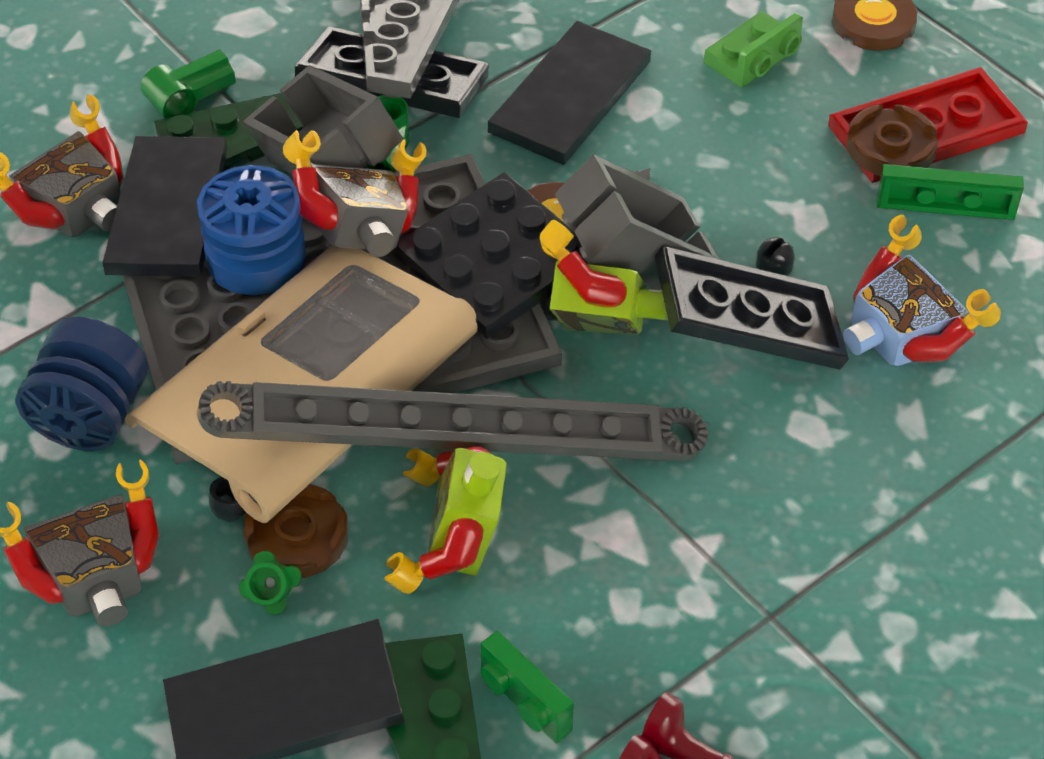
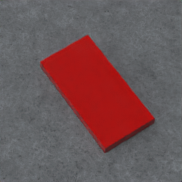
(963, 107)

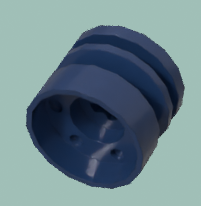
(82, 383)

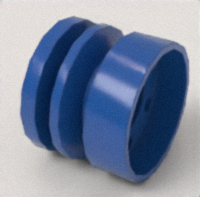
(252, 229)

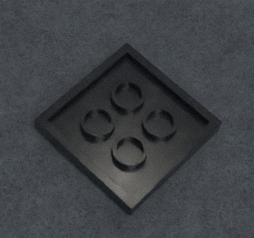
(488, 252)

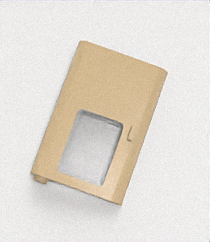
(330, 325)

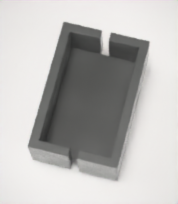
(347, 119)
(627, 219)

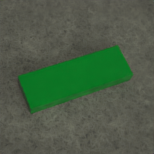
(949, 192)

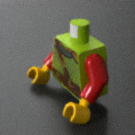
(594, 295)
(462, 518)

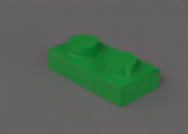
(535, 695)

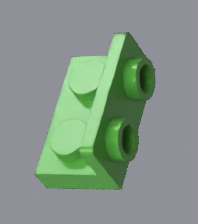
(754, 47)

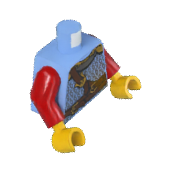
(908, 311)

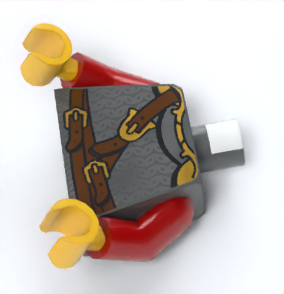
(71, 182)
(356, 204)
(88, 554)

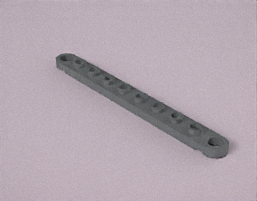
(450, 421)

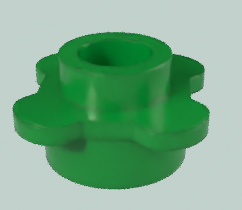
(255, 586)

